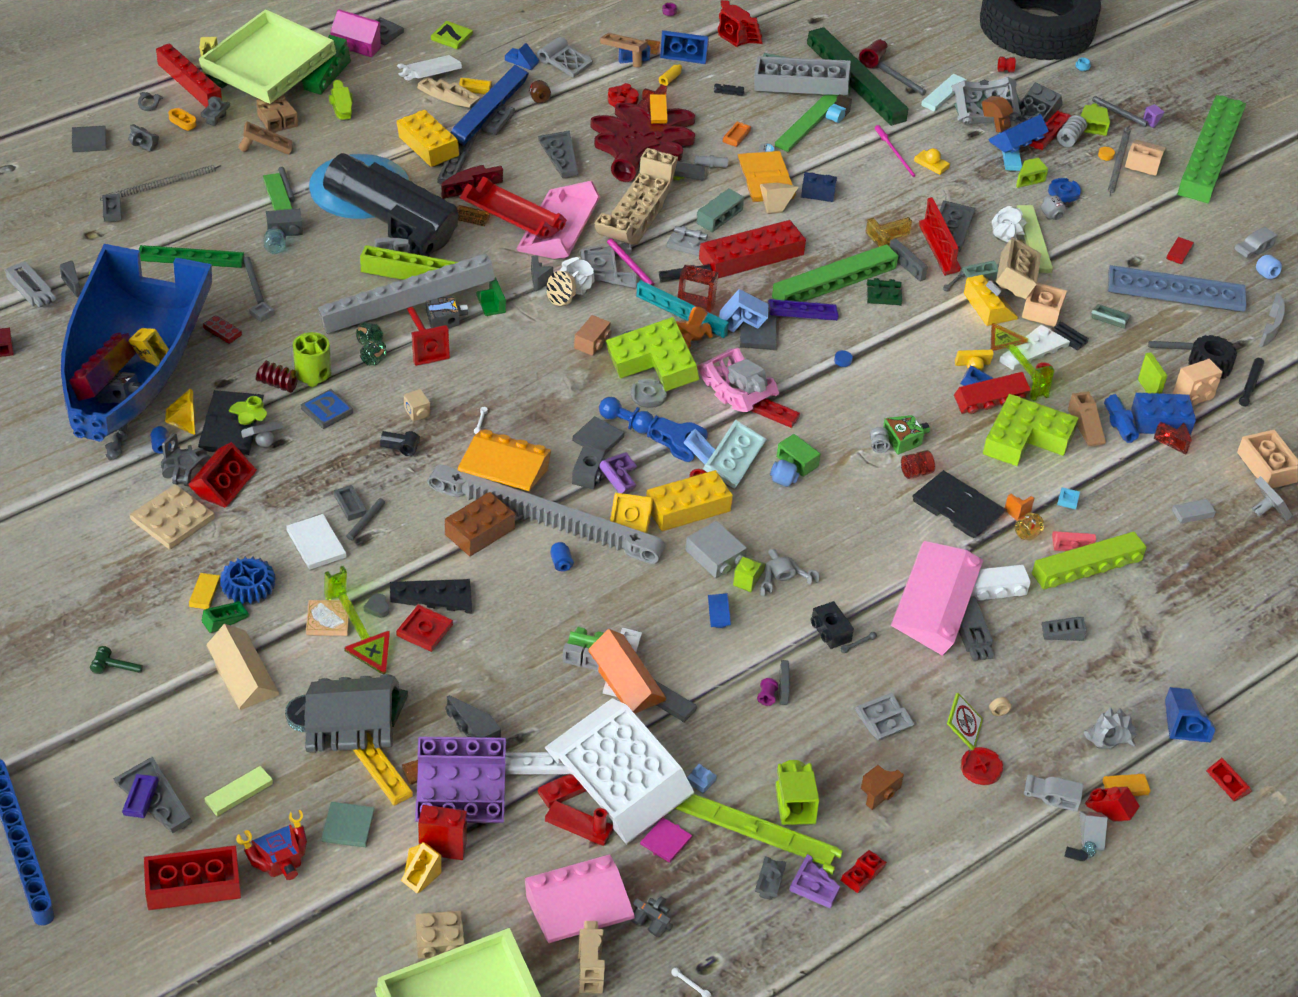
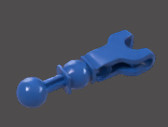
(658, 429)

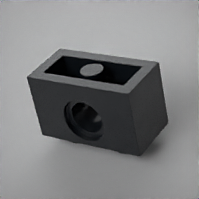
(832, 625)

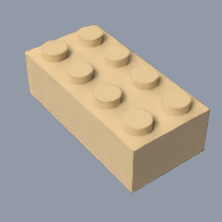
(1018, 268)

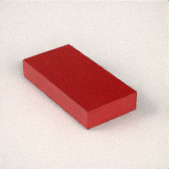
(1179, 250)

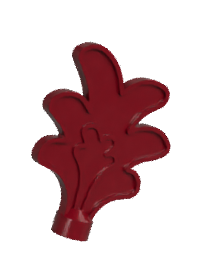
(632, 133)

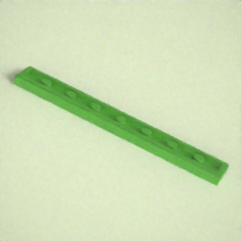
(806, 123)

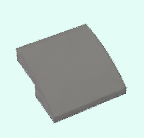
(884, 716)

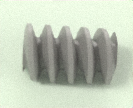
(1071, 130)

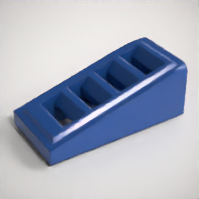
(973, 376)

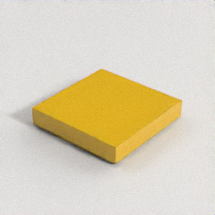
(632, 511)

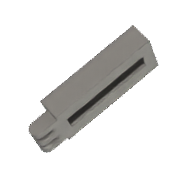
(30, 284)

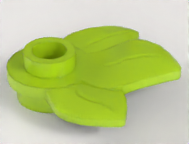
(249, 410)

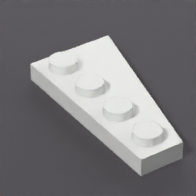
(1039, 343)

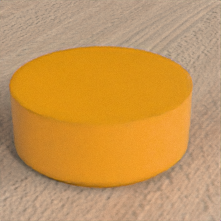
(1106, 153)

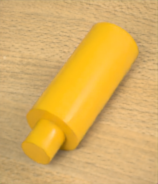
(670, 74)

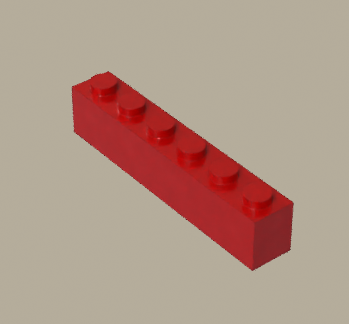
(187, 74)

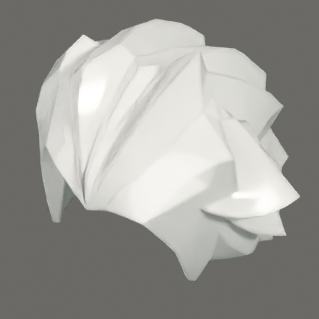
(1008, 223)
(581, 272)

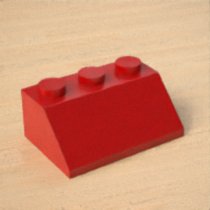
(223, 476)

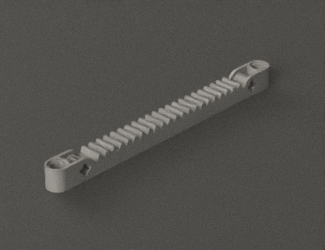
(646, 548)

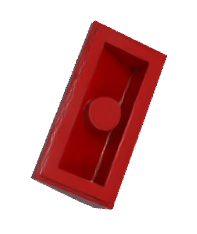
(1228, 780)

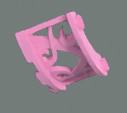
(736, 397)

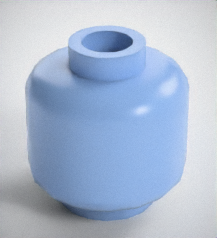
(1268, 266)

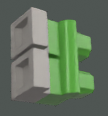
(577, 648)

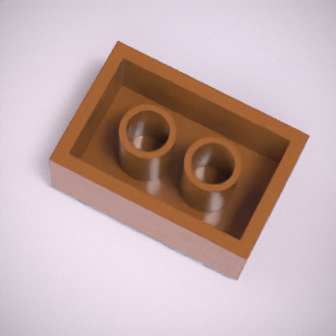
(479, 524)

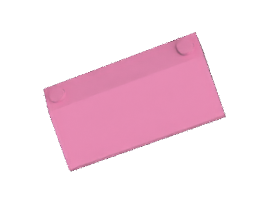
(576, 205)
(937, 595)

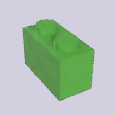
(799, 453)

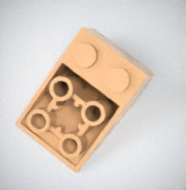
(1145, 157)

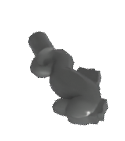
(113, 448)

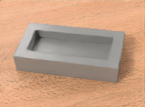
(1193, 511)

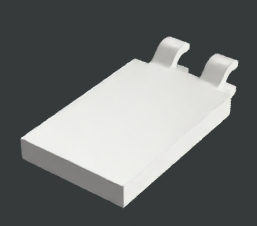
(429, 67)

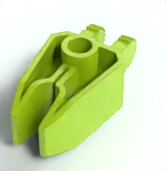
(341, 100)

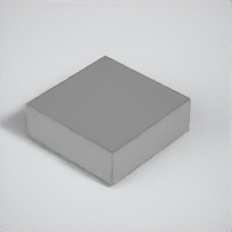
(262, 311)

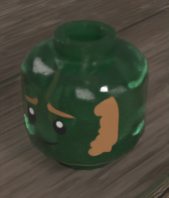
(368, 331)
(373, 352)

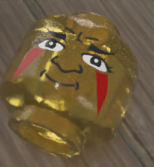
(1029, 526)

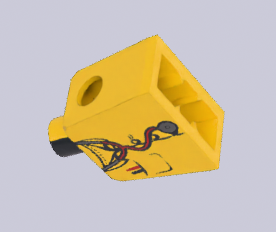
(149, 345)

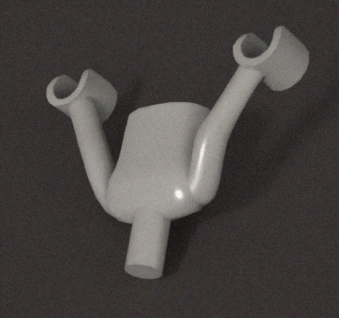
(783, 569)

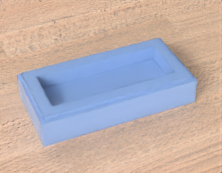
(699, 446)

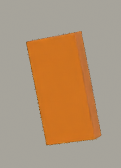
(736, 134)

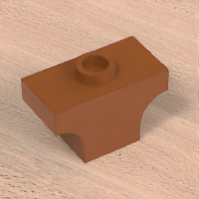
(880, 785)

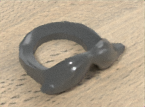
(156, 97)

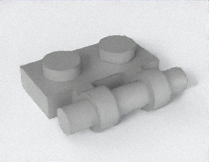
(686, 244)

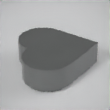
(377, 605)

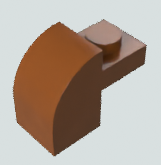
(999, 109)

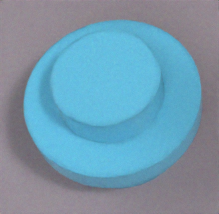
(1083, 64)

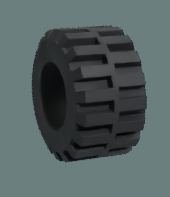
(1217, 350)

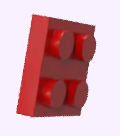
(424, 628)

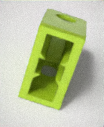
(1096, 119)

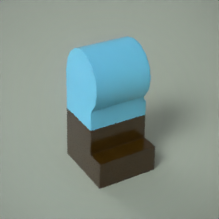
(839, 109)

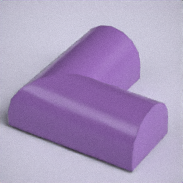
(617, 470)

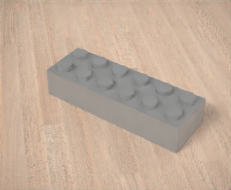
(802, 75)

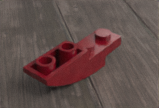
(456, 183)

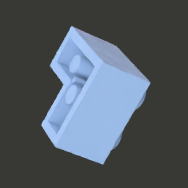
(744, 308)

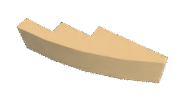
(449, 93)

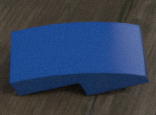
(719, 610)

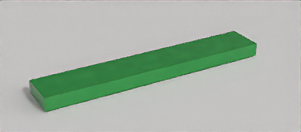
(212, 257)

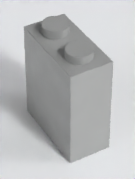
(715, 549)

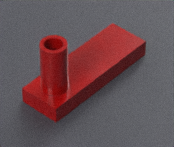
(582, 824)

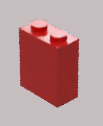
(444, 830)

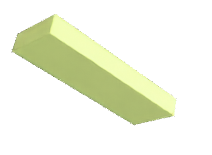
(238, 791)

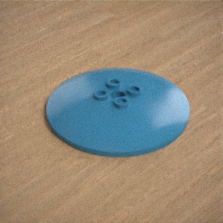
(337, 206)

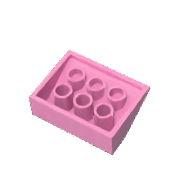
(578, 894)

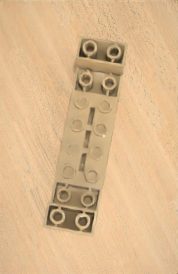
(641, 201)

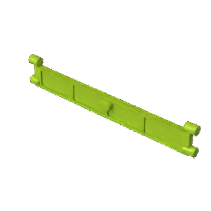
(761, 830)

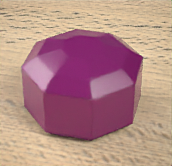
(669, 9)

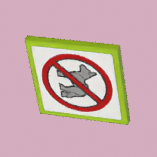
(965, 721)

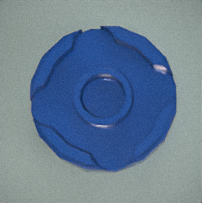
(1064, 189)

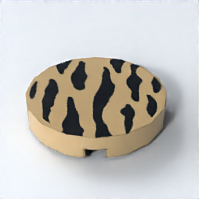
(561, 288)

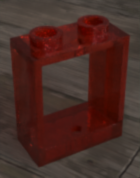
(700, 276)

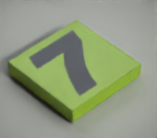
(451, 35)

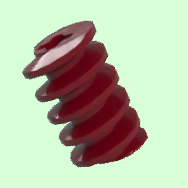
(277, 377)

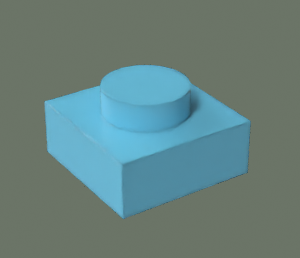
(1068, 498)

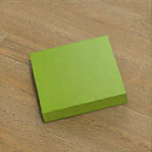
(1152, 375)

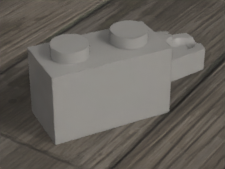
(748, 376)

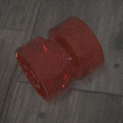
(916, 464)

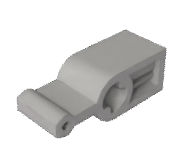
(1257, 242)
(1055, 791)

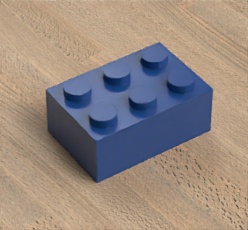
(1153, 408)

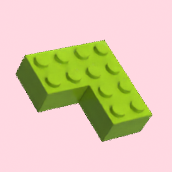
(657, 347)
(1027, 423)

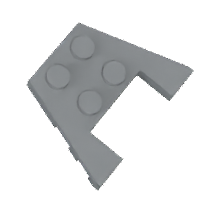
(604, 265)

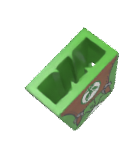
(905, 432)

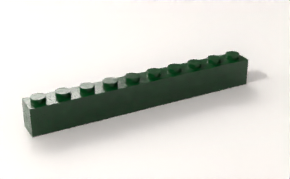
(861, 79)

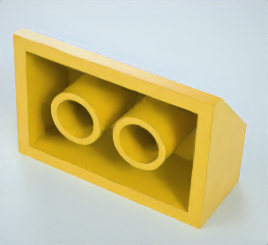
(987, 305)

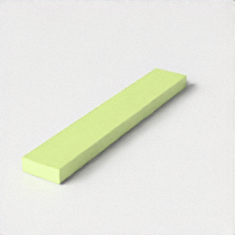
(1034, 237)

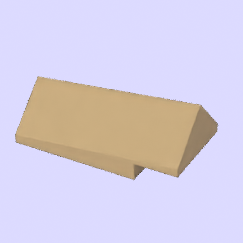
(241, 667)

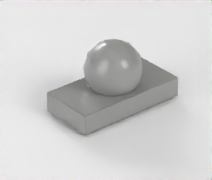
(264, 435)

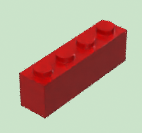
(991, 392)

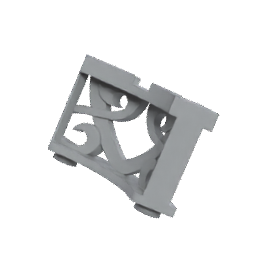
(965, 90)

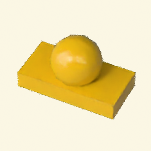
(932, 160)
(975, 358)

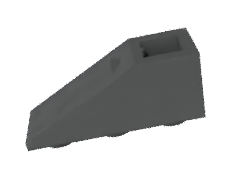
(472, 720)

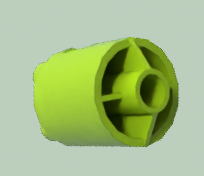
(312, 358)

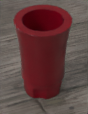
(872, 54)

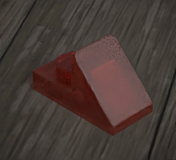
(1175, 438)

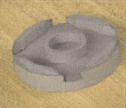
(648, 393)

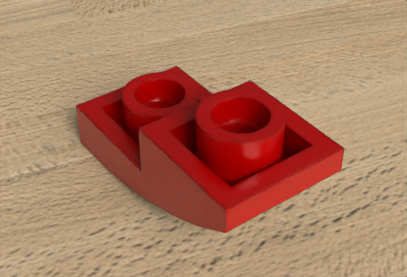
(863, 871)

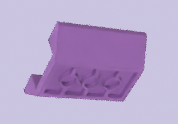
(462, 776)

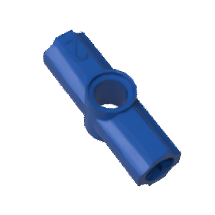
(1121, 418)

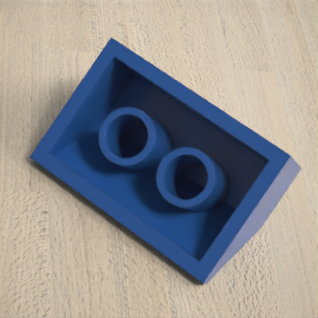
(684, 47)
(1020, 134)

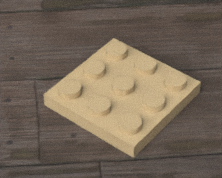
(172, 516)

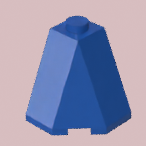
(1187, 717)

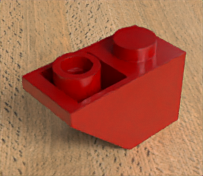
(1114, 803)

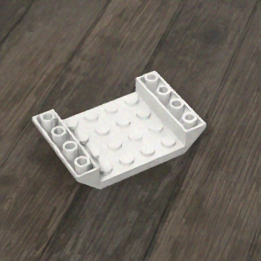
(622, 768)

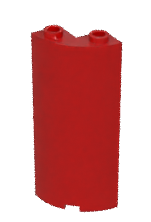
(513, 209)

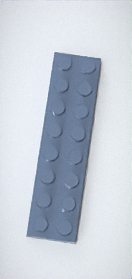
(1176, 288)

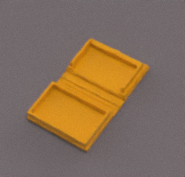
(762, 169)

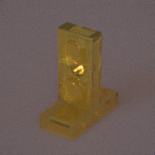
(884, 233)

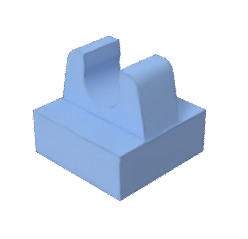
(701, 778)

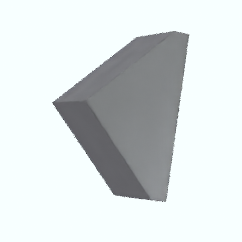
(1093, 828)

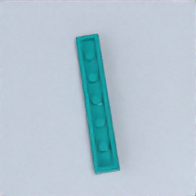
(678, 307)

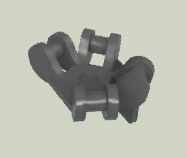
(181, 459)

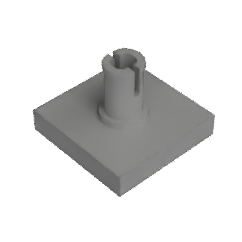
(1271, 500)

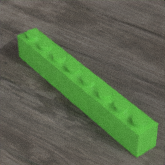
(836, 275)

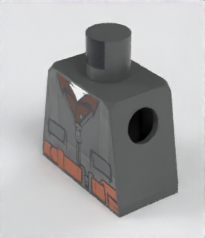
(119, 388)

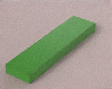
(277, 192)

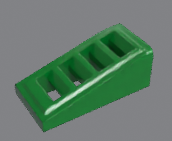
(217, 616)

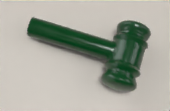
(103, 659)

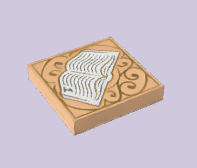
(326, 618)

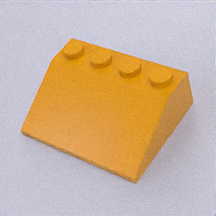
(505, 460)

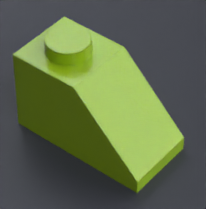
(1032, 172)
(748, 573)

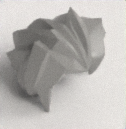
(1112, 730)

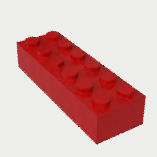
(753, 248)

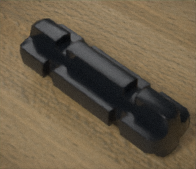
(729, 89)

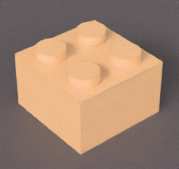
(1044, 304)
(1198, 381)

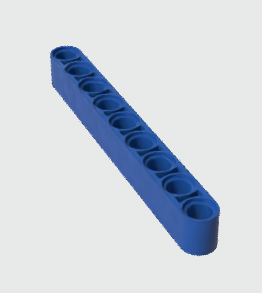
(497, 95)
(23, 852)

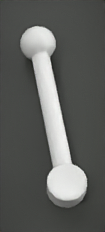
(483, 411)
(676, 972)

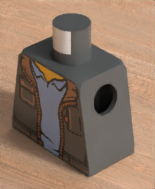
(444, 312)

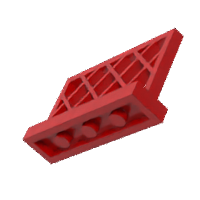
(940, 239)

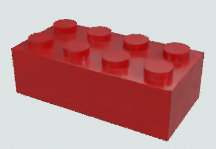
(191, 877)

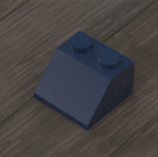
(818, 186)

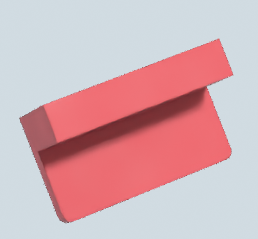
(1068, 540)

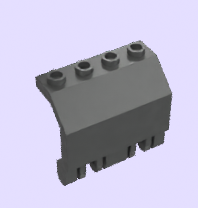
(349, 711)

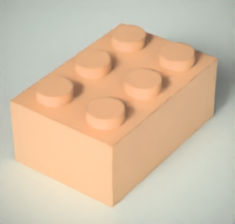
(1269, 458)

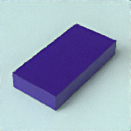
(140, 796)

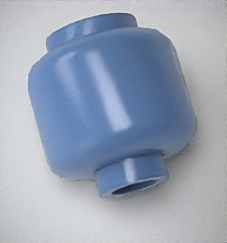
(784, 473)

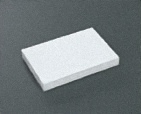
(316, 541)

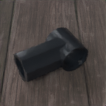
(404, 443)

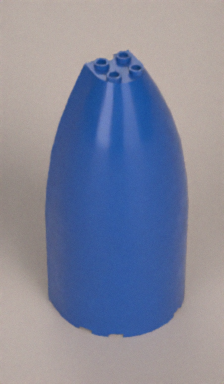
(124, 301)

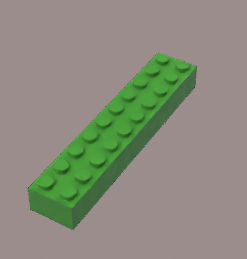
(1211, 149)

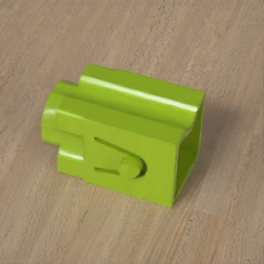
(795, 786)

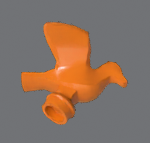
(693, 329)

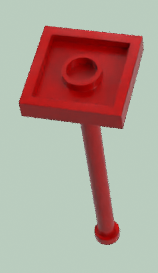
(428, 344)

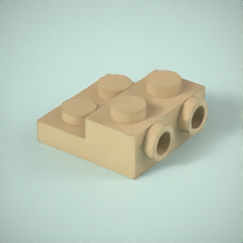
(438, 933)

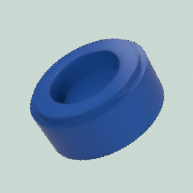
(843, 358)

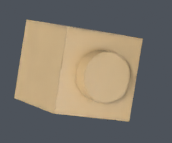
(416, 405)

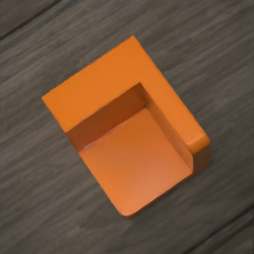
(1017, 507)

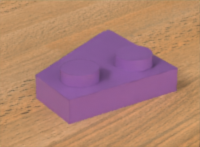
(814, 884)

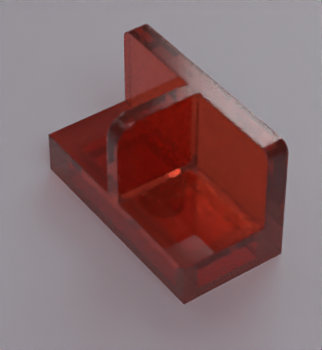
(645, 102)

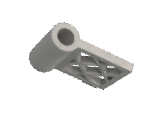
(557, 51)

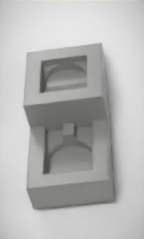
(393, 244)

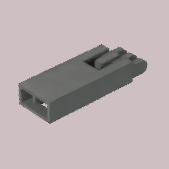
(974, 620)

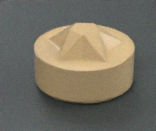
(1000, 706)

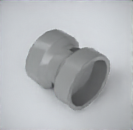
(879, 439)

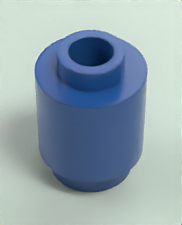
(158, 436)
(561, 556)

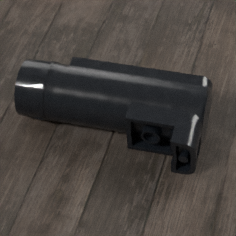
(406, 207)

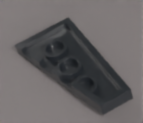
(442, 593)

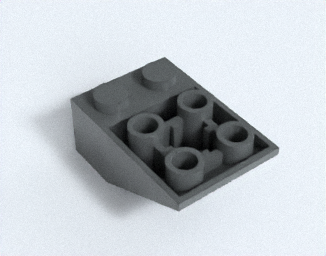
(1039, 101)

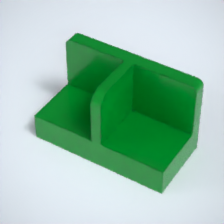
(492, 300)

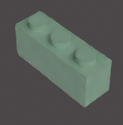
(720, 210)

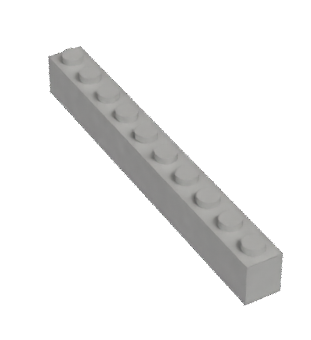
(406, 293)

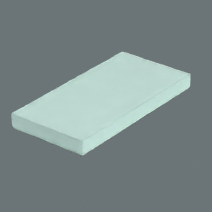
(735, 453)

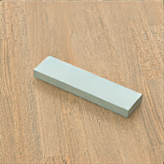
(942, 93)

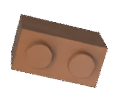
(592, 335)

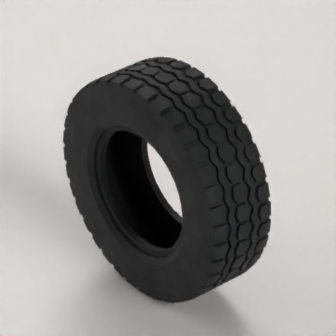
(1041, 35)

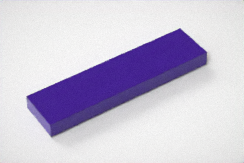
(802, 309)

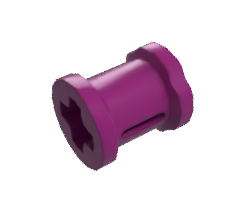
(768, 689)

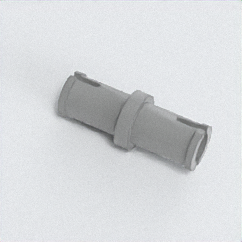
(711, 161)

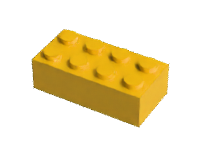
(427, 138)
(689, 500)

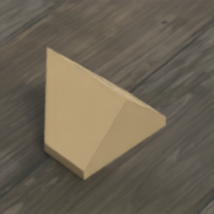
(777, 196)

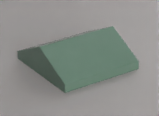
(1110, 316)

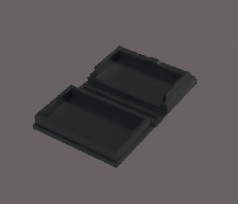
(223, 426)
(960, 503)

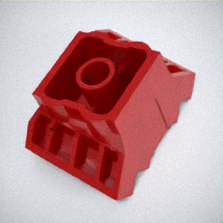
(738, 26)

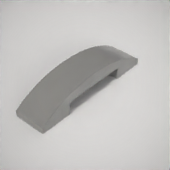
(1277, 311)

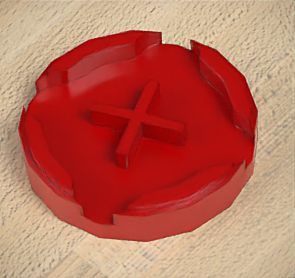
(981, 766)

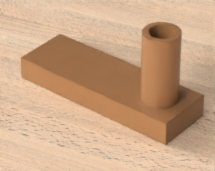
(627, 43)
(264, 136)

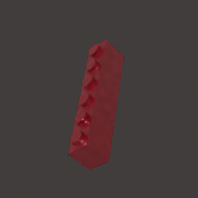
(102, 366)

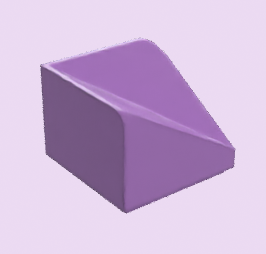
(1153, 115)

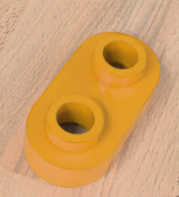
(182, 119)

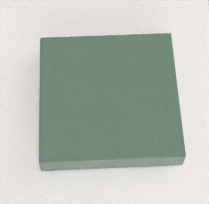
(348, 824)

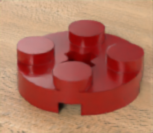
(622, 94)

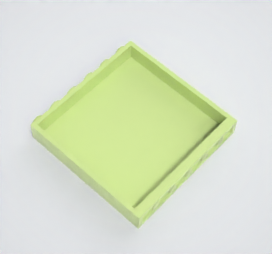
(267, 56)
(478, 969)

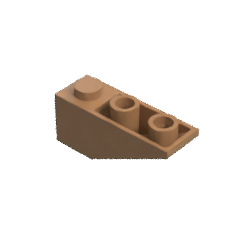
(1089, 423)

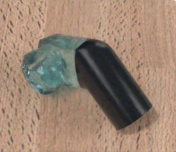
(1081, 854)

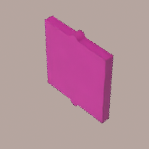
(666, 839)

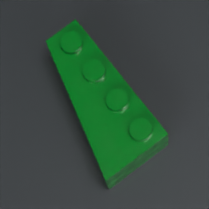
(327, 72)

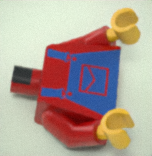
(277, 851)

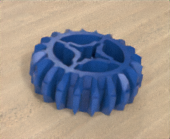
(247, 580)

